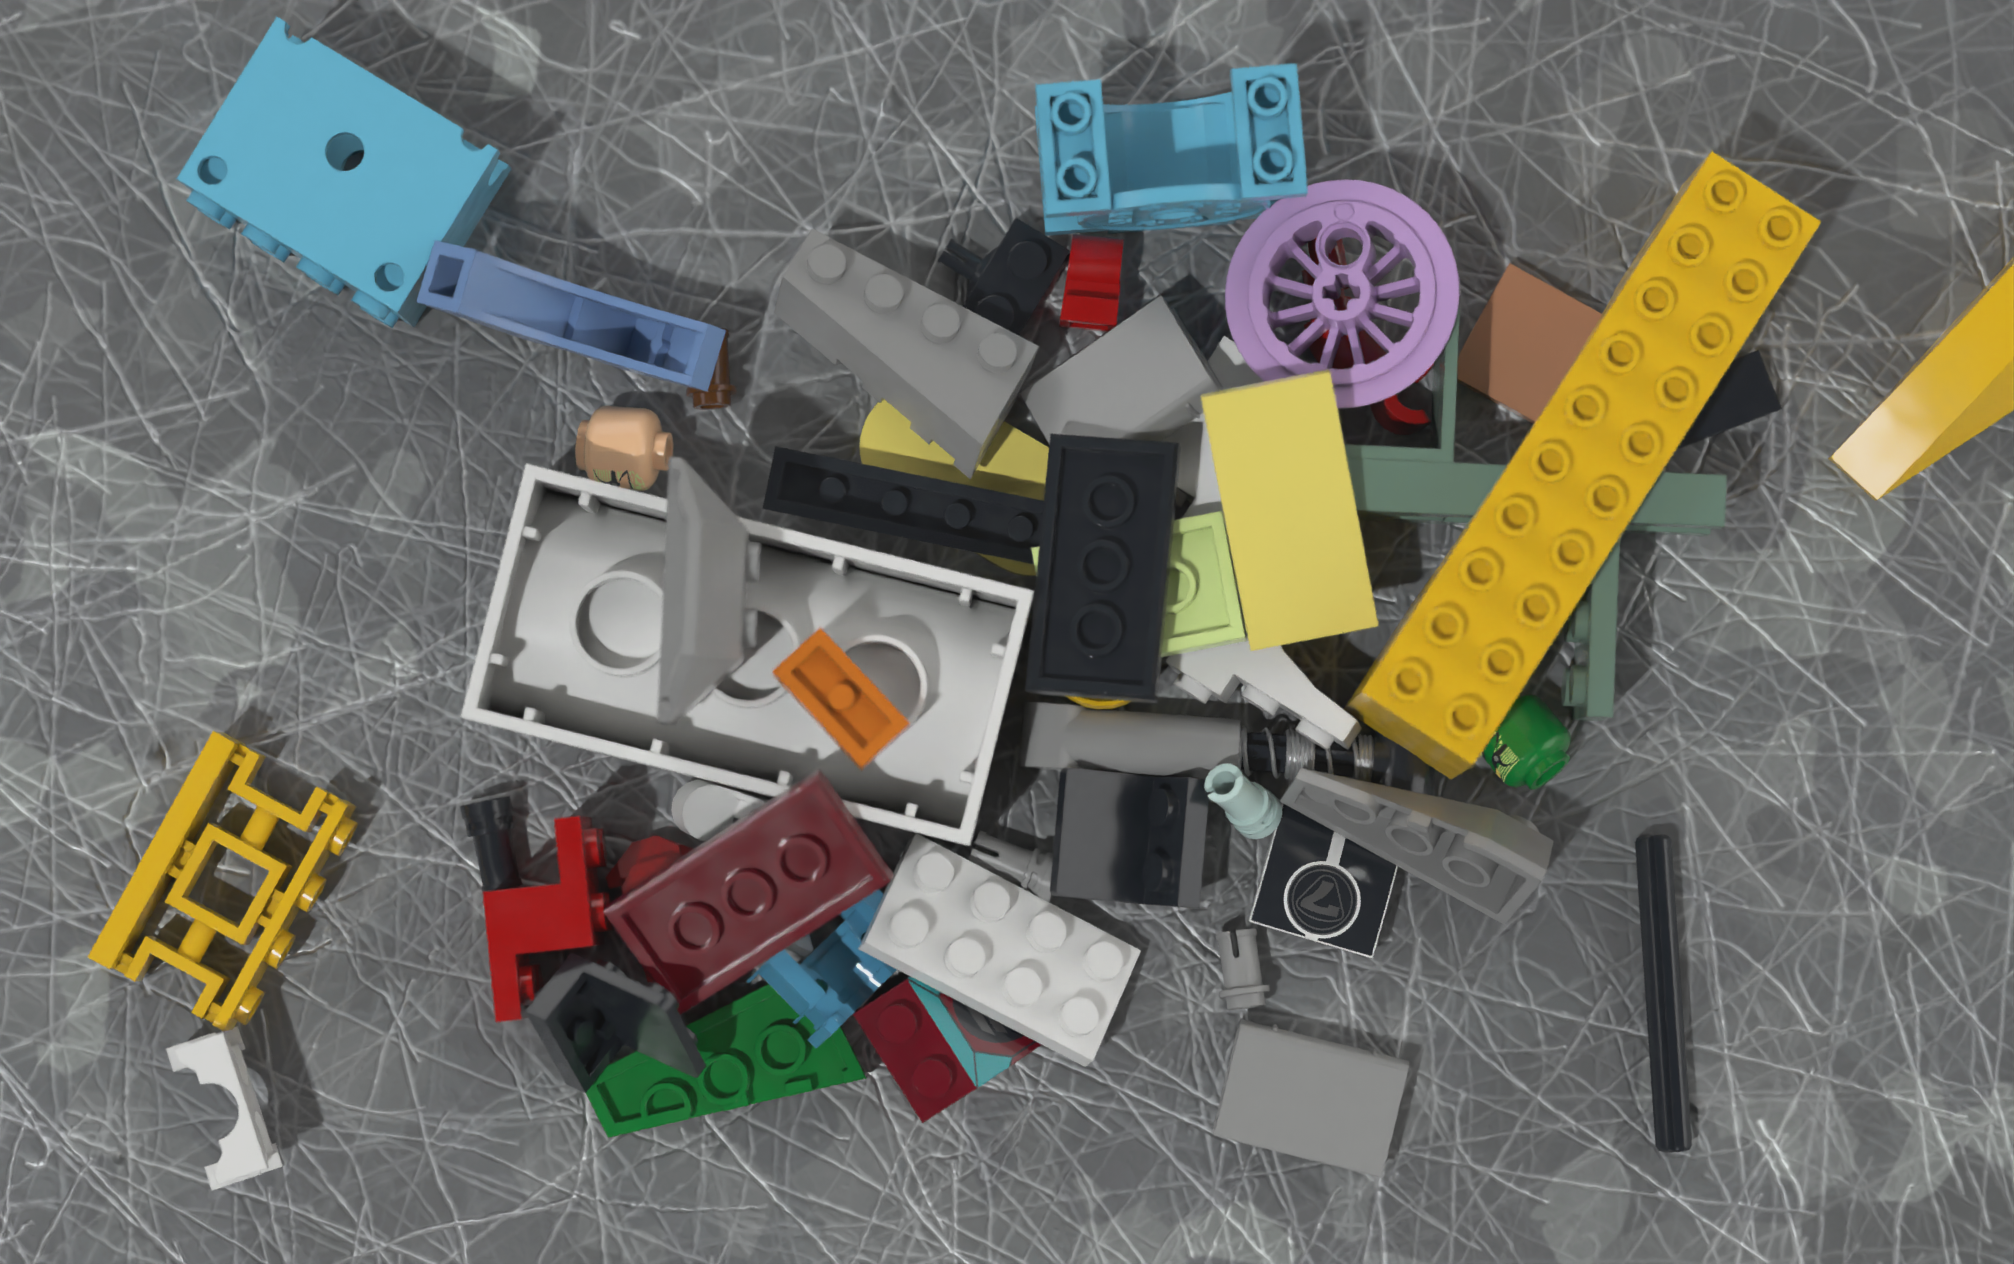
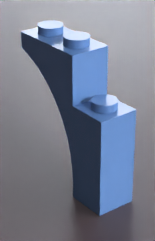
(570, 316)

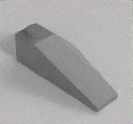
(1454, 845)

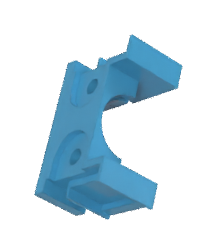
(833, 977)

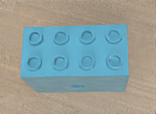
(280, 163)

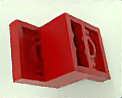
(546, 917)

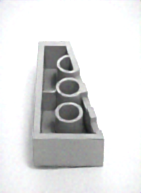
(907, 345)

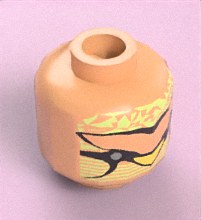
(623, 447)

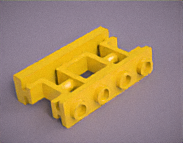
(178, 856)

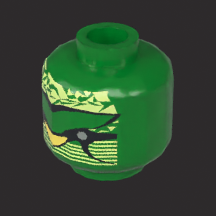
(1528, 744)

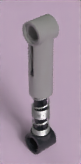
(1194, 745)

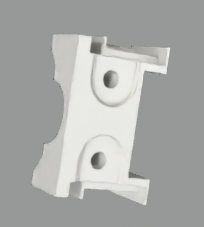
(248, 1147)

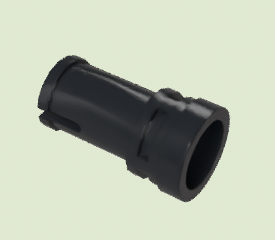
(490, 826)

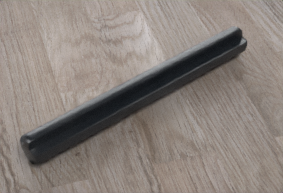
(1663, 993)

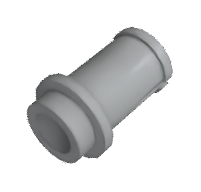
(1241, 970)

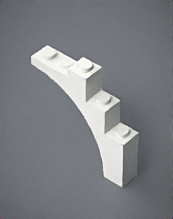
(1267, 673)

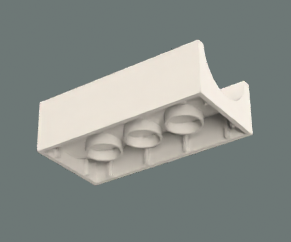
(580, 643)

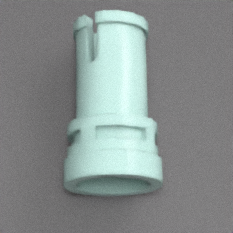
(1246, 804)

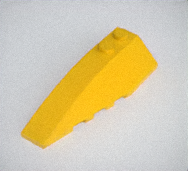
(1943, 399)

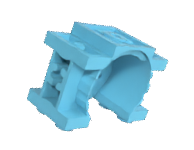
(1169, 160)

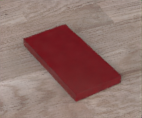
(749, 891)

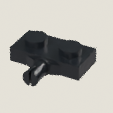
(1010, 277)

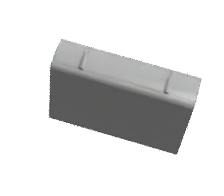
(1127, 384)
(1310, 1098)

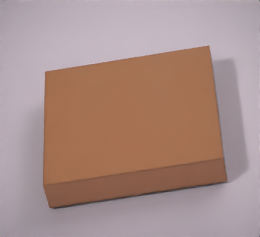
(1524, 343)

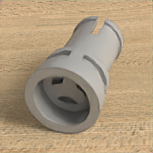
(1015, 864)

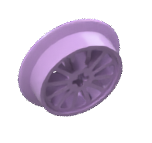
(1330, 213)

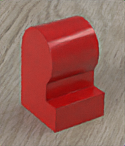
(1092, 283)

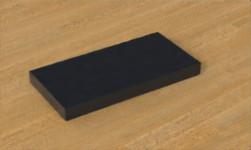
(1103, 568)

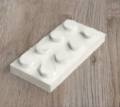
(1000, 950)

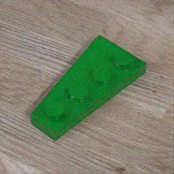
(749, 1058)

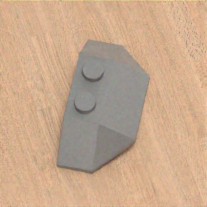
(702, 594)

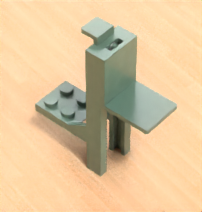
(1431, 489)

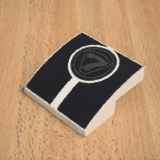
(1322, 886)

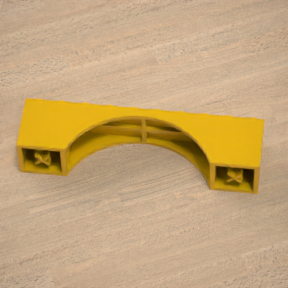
(1583, 467)

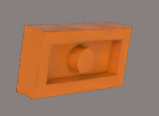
(840, 699)

